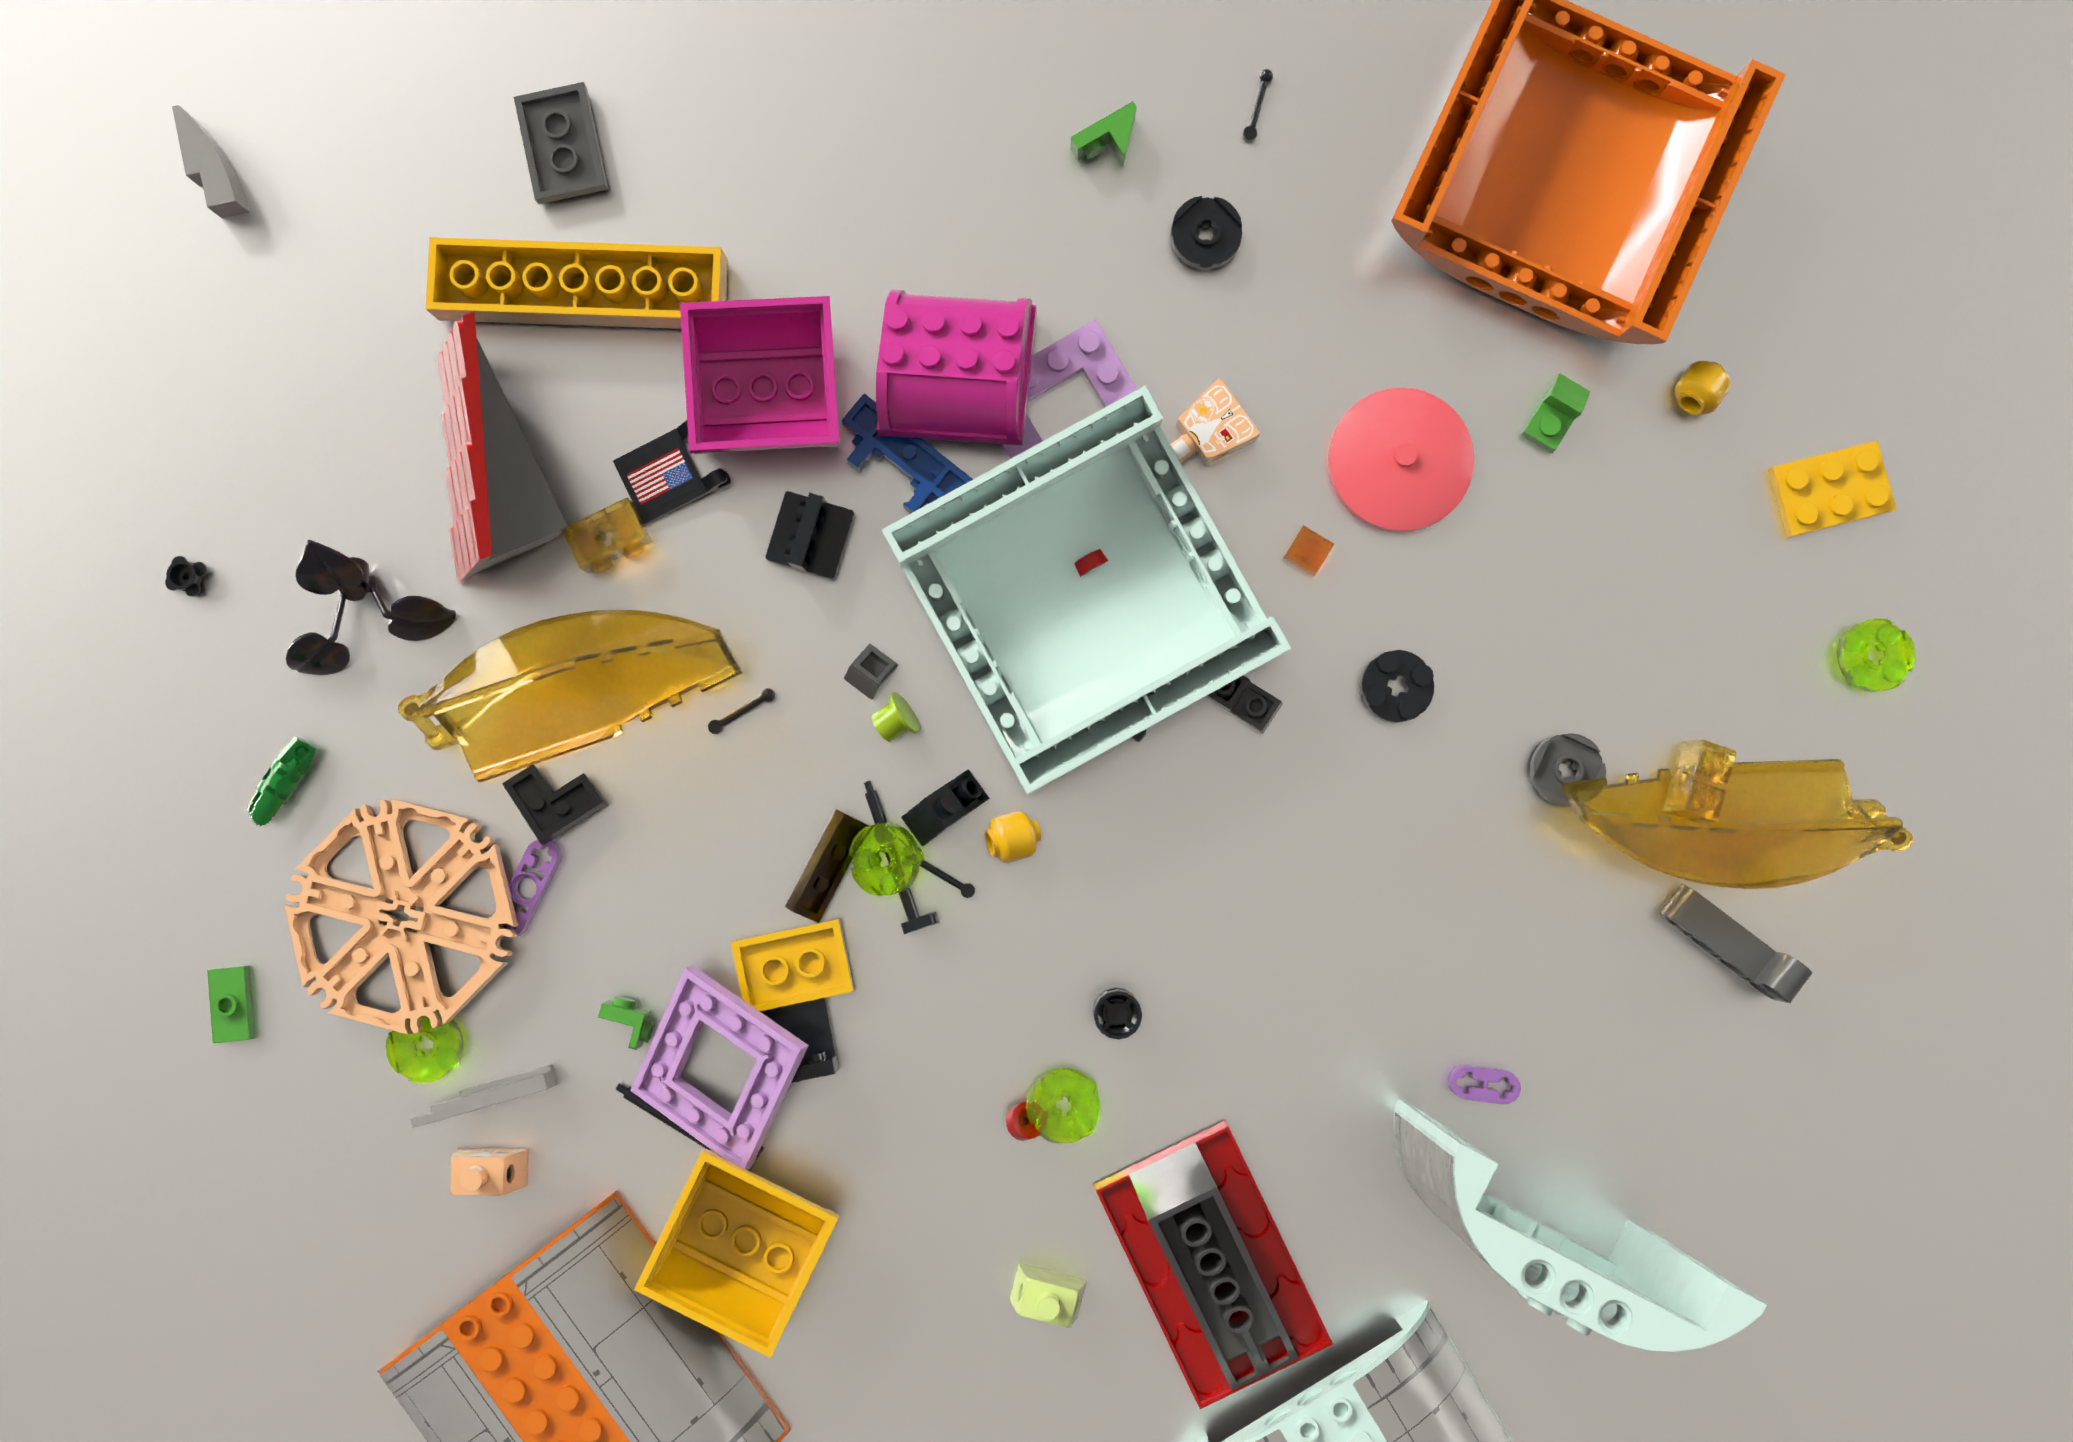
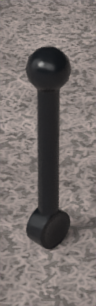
(1250, 131)
(716, 726)
(967, 889)

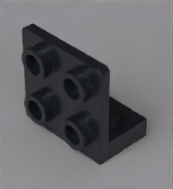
(812, 1025)

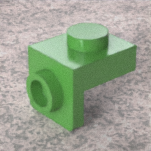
(624, 1011)

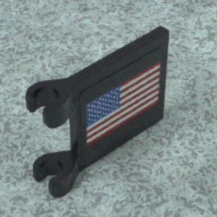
(664, 477)

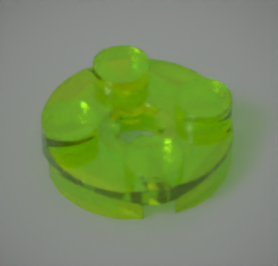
(1860, 670)
(903, 853)
(417, 1067)
(1080, 1094)

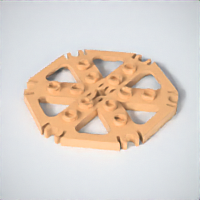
(407, 950)

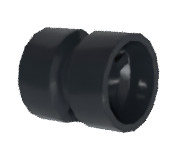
(1117, 1013)

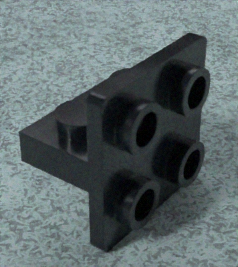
(810, 534)

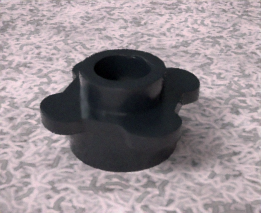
(176, 571)

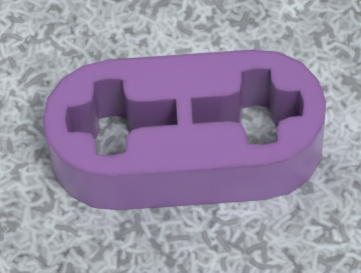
(1484, 1075)

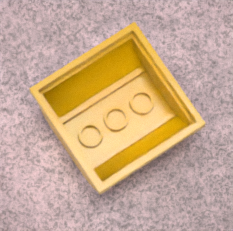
(736, 1253)

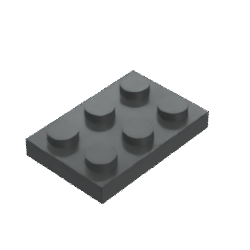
(560, 143)

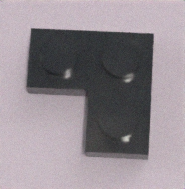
(549, 811)

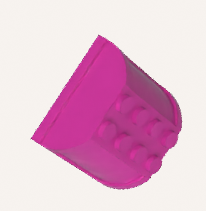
(954, 368)
(759, 374)

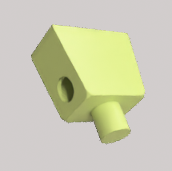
(1047, 1295)

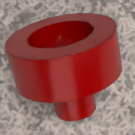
(1090, 562)
(1019, 1123)

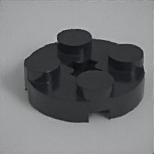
(1206, 212)
(1407, 704)

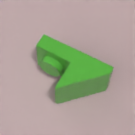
(1110, 130)
(1556, 413)

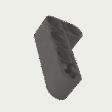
(1766, 970)

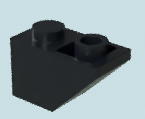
(945, 807)

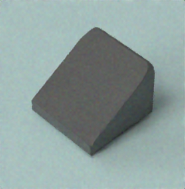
(870, 671)

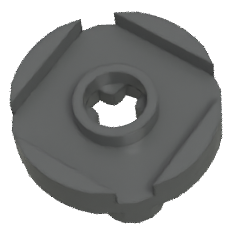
(1558, 750)

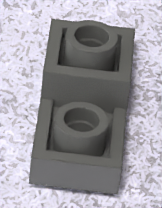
(1247, 702)

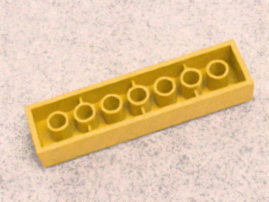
(570, 281)

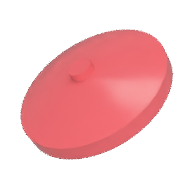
(1401, 460)

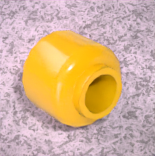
(1702, 387)
(1012, 837)

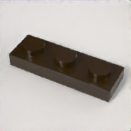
(825, 867)

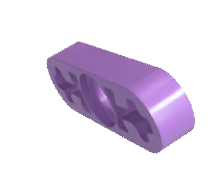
(549, 868)

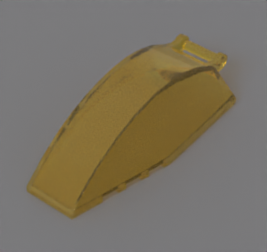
(566, 685)
(1773, 831)

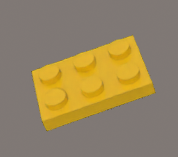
(1832, 489)
(793, 966)

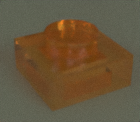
(1308, 550)

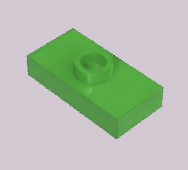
(231, 1004)

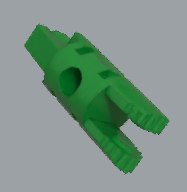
(281, 780)

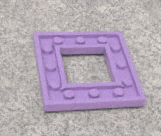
(1079, 351)
(777, 1055)

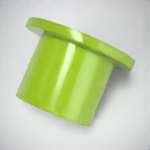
(895, 718)

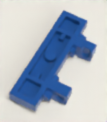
(929, 470)

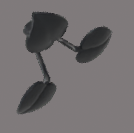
(326, 571)

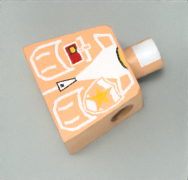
(1214, 426)
(485, 1171)

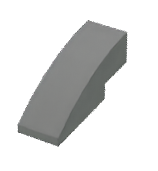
(209, 166)

